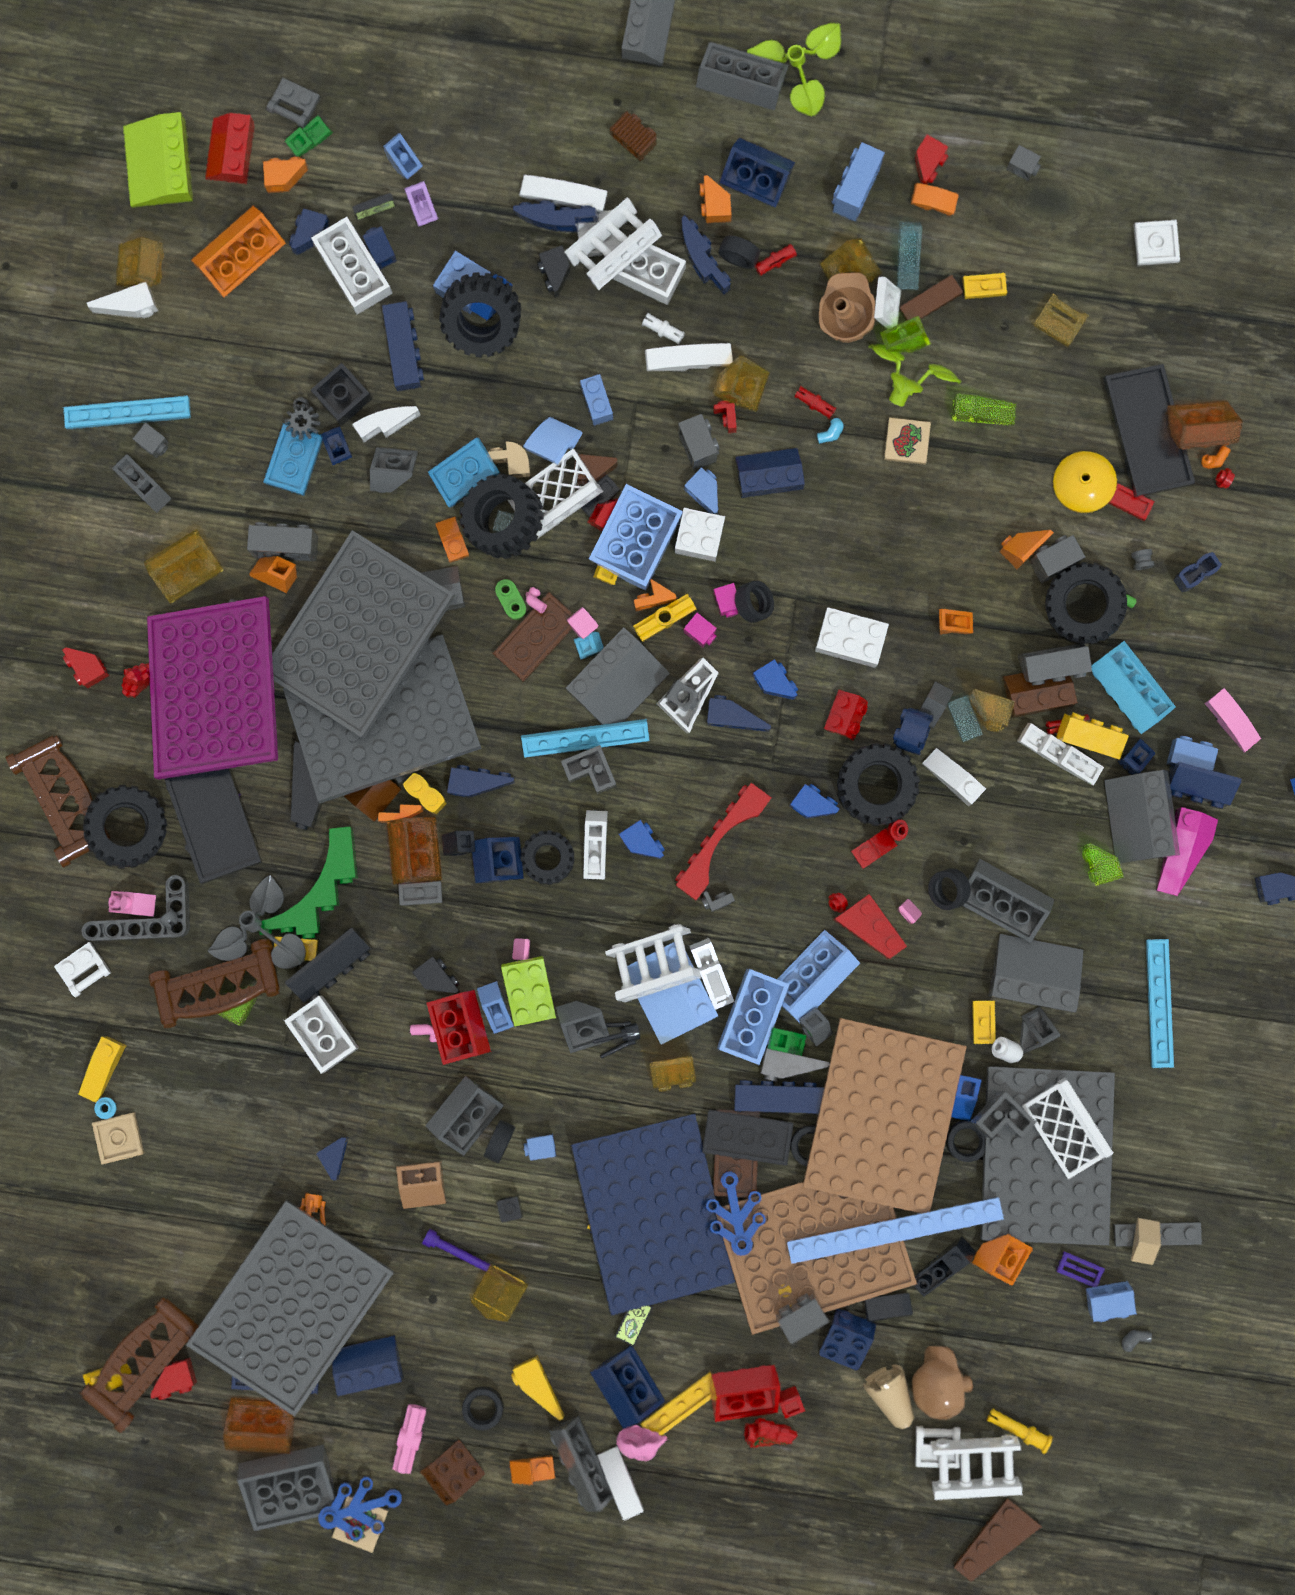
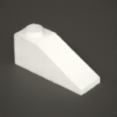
(130, 302)
(954, 777)
(595, 844)

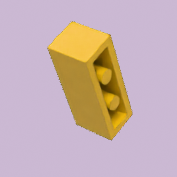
(1092, 735)

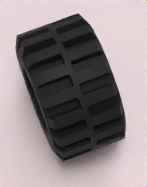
(566, 857)

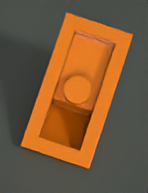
(452, 539)
(660, 597)
(955, 621)
(532, 1469)

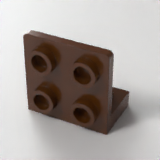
(452, 1473)

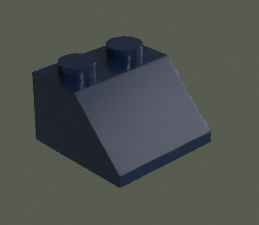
(497, 860)

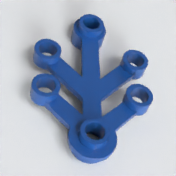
(736, 1217)
(356, 1509)

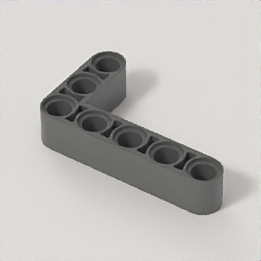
(146, 925)

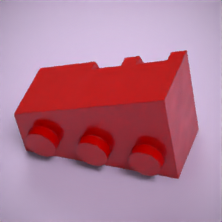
(872, 927)

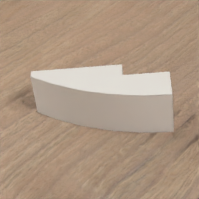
(386, 421)
(711, 973)
(620, 1483)

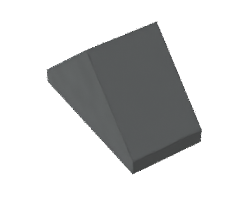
(936, 701)

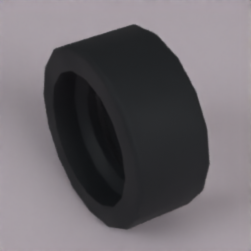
(739, 252)
(744, 605)
(936, 893)
(795, 1140)
(499, 1141)
(979, 1152)
(468, 1417)

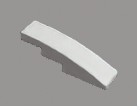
(562, 192)
(688, 357)
(1060, 754)

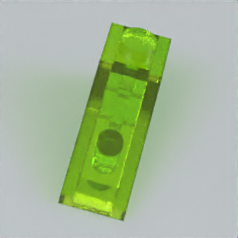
(982, 410)

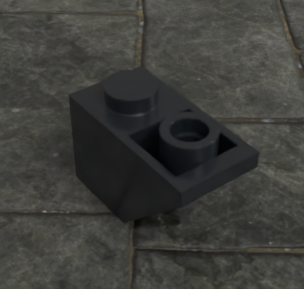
(556, 268)
(434, 977)

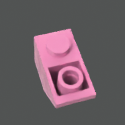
(132, 903)

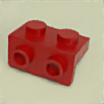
(846, 714)

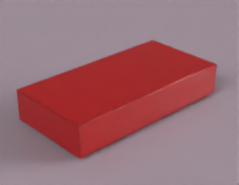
(1125, 501)

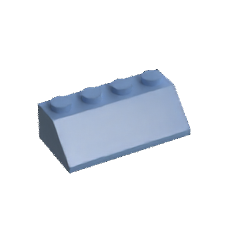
(816, 974)
(753, 1016)

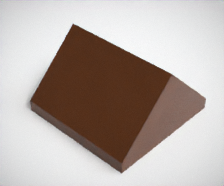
(374, 798)

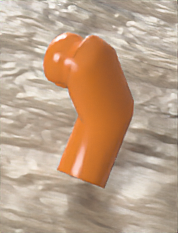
(1215, 460)

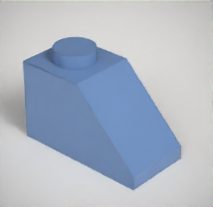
(402, 156)
(703, 489)
(495, 1007)

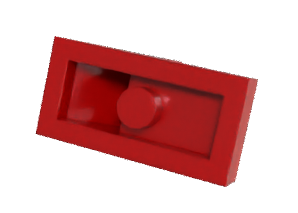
(873, 848)

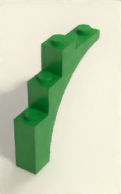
(339, 866)

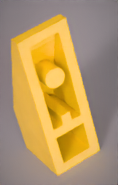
(101, 1068)
(535, 1383)

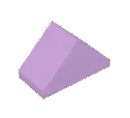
(421, 203)

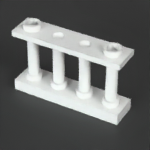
(623, 254)
(667, 979)
(981, 1487)

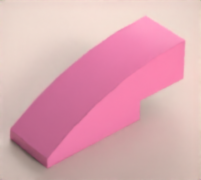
(1233, 720)

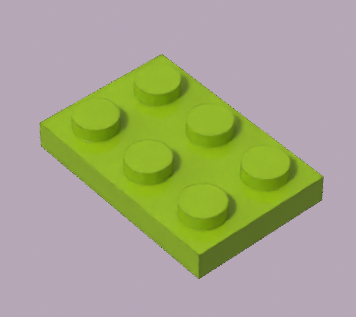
(528, 991)

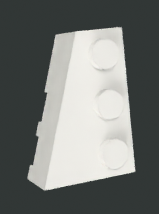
(700, 679)

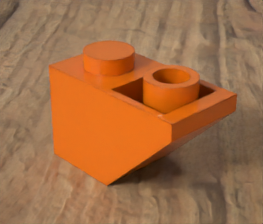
(283, 174)
(717, 202)
(275, 572)

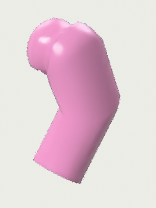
(533, 601)
(423, 1029)

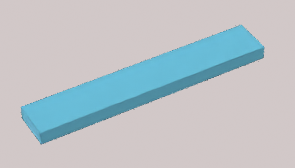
(127, 412)
(585, 738)
(1159, 1003)

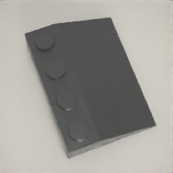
(617, 679)
(1142, 816)
(1037, 973)
(286, 1487)

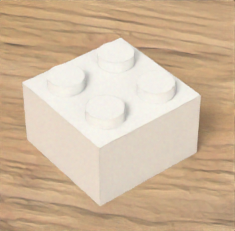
(699, 534)

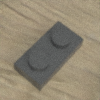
(420, 893)

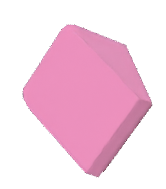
(582, 623)
(909, 911)
(521, 949)

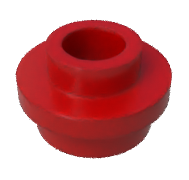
(1224, 478)
(893, 830)
(838, 902)

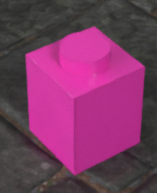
(726, 600)
(700, 630)

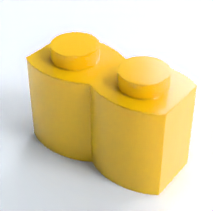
(421, 790)

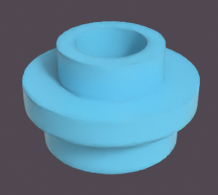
(111, 1108)

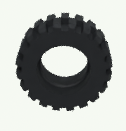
(480, 290)
(482, 502)
(1086, 574)
(124, 798)
(878, 813)

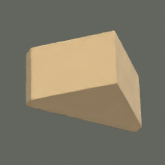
(1146, 1241)

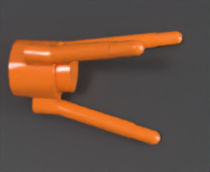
(312, 1203)

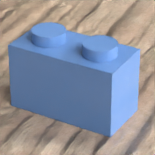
(596, 400)
(1192, 753)
(1110, 1301)

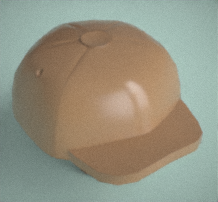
(847, 307)
(939, 1384)

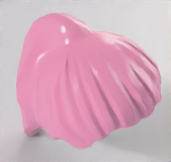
(639, 1442)

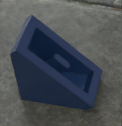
(336, 445)
(1137, 757)
(333, 1156)

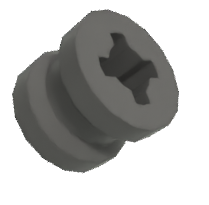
(1143, 559)

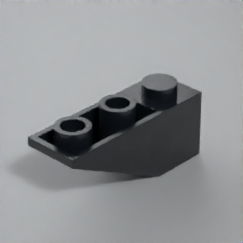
(944, 1266)

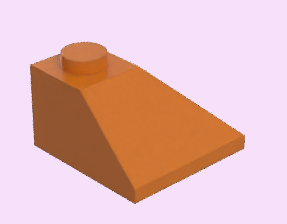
(1023, 546)
(1003, 1257)

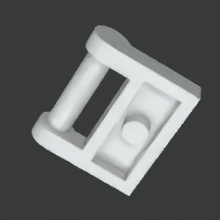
(77, 964)
(924, 1452)

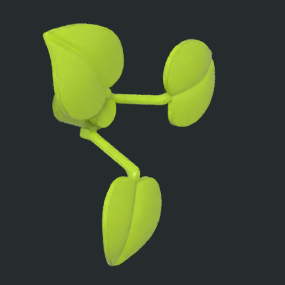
(824, 42)
(904, 386)

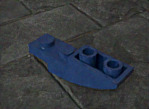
(549, 217)
(697, 250)

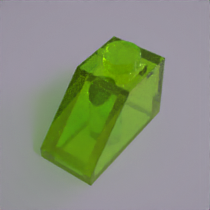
(906, 336)

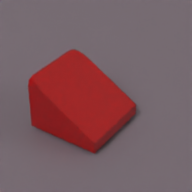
(790, 1402)

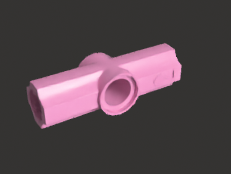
(409, 1438)

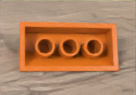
(238, 251)

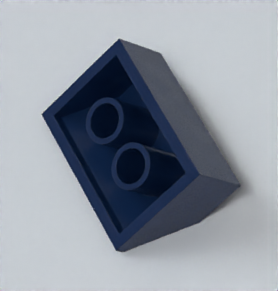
(757, 172)
(770, 472)
(1202, 785)
(367, 1366)
(627, 1387)

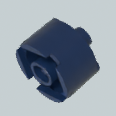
(913, 730)

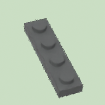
(1170, 1233)

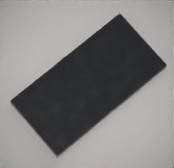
(1143, 428)
(213, 823)

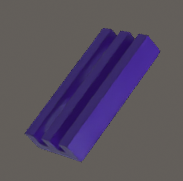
(1062, 1262)

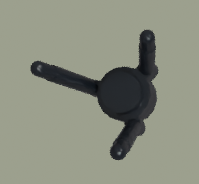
(629, 1033)

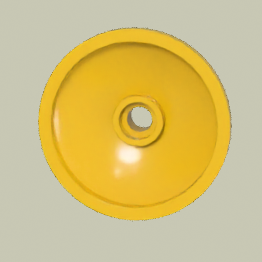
(1084, 495)

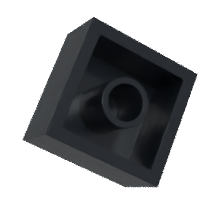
(341, 394)

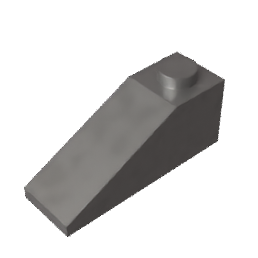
(784, 1064)

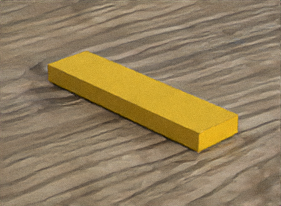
(680, 1406)

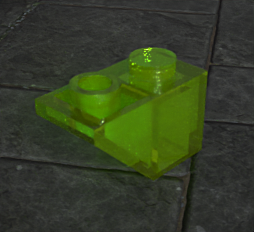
(1102, 864)

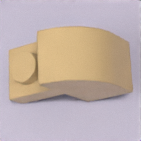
(515, 457)

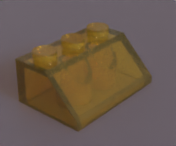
(183, 566)

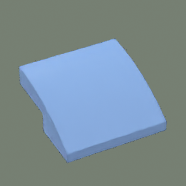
(552, 440)

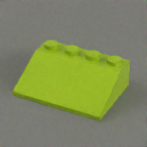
(158, 160)

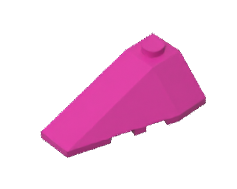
(1194, 836)

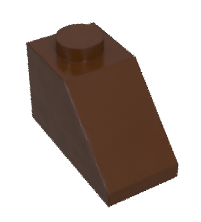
(597, 466)

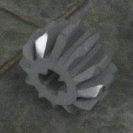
(306, 429)

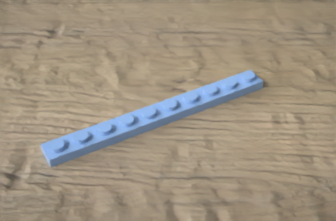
(895, 1230)

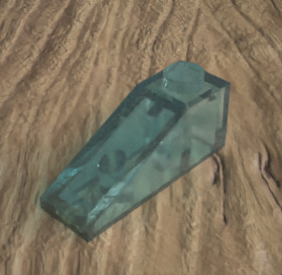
(909, 255)

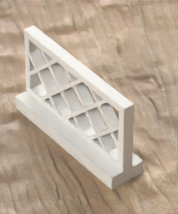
(570, 504)
(1083, 1118)

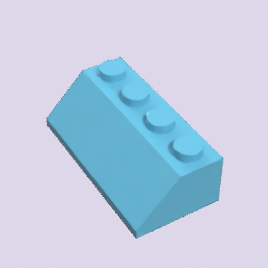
(1132, 687)

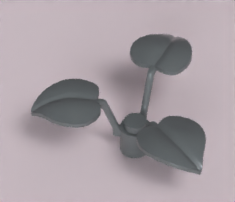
(230, 942)

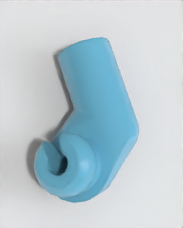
(833, 432)

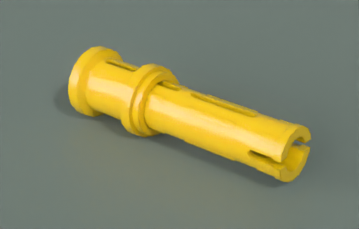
(1029, 1435)

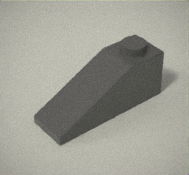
(141, 483)

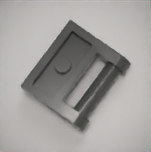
(296, 97)

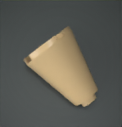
(891, 1395)

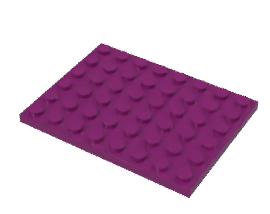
(212, 688)

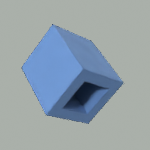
(540, 1147)

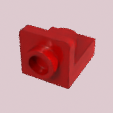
(729, 418)

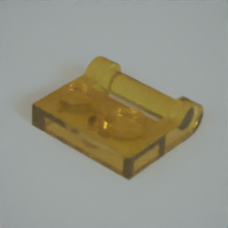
(1058, 326)

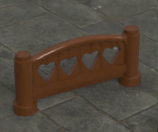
(31, 763)
(169, 991)
(116, 1404)

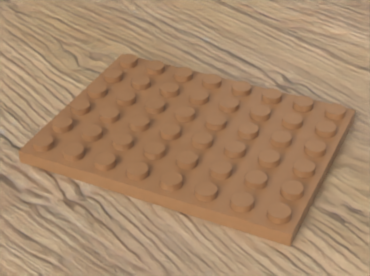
(884, 1116)
(833, 1279)

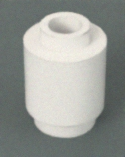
(1007, 1050)

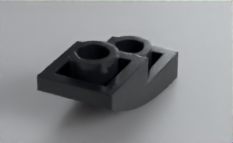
(888, 1307)

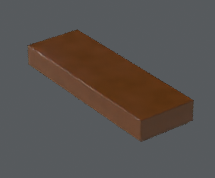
(931, 299)

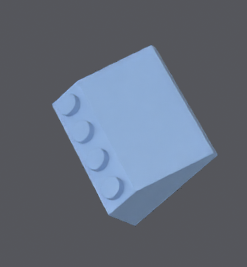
(636, 536)
(675, 1008)

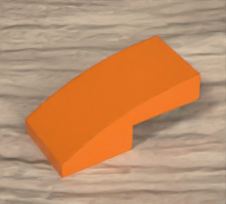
(934, 198)
(406, 811)

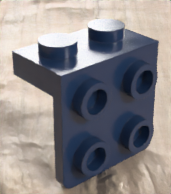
(848, 1339)

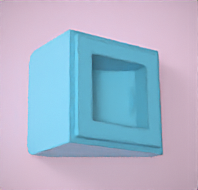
(589, 646)

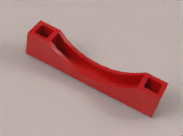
(750, 805)

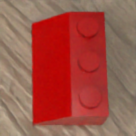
(230, 148)
(458, 1027)
(745, 1393)

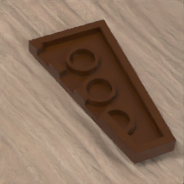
(997, 1538)

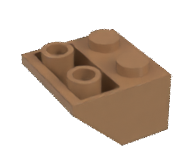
(421, 1184)

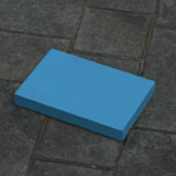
(293, 461)
(462, 471)

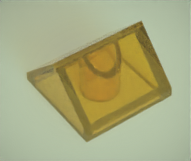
(498, 1294)

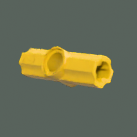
(676, 610)

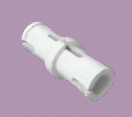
(663, 328)

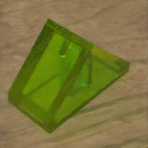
(239, 1014)

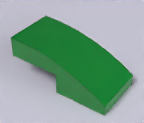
(309, 137)
(786, 1041)

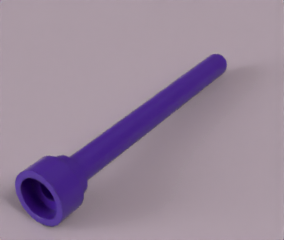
(433, 1240)

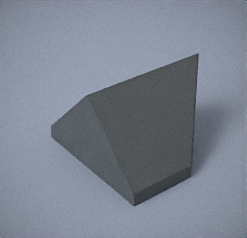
(1036, 1030)

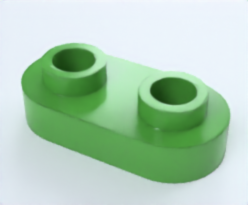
(509, 599)

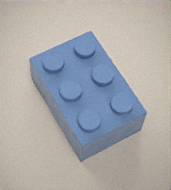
(857, 181)

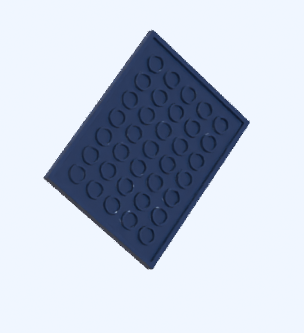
(650, 1214)

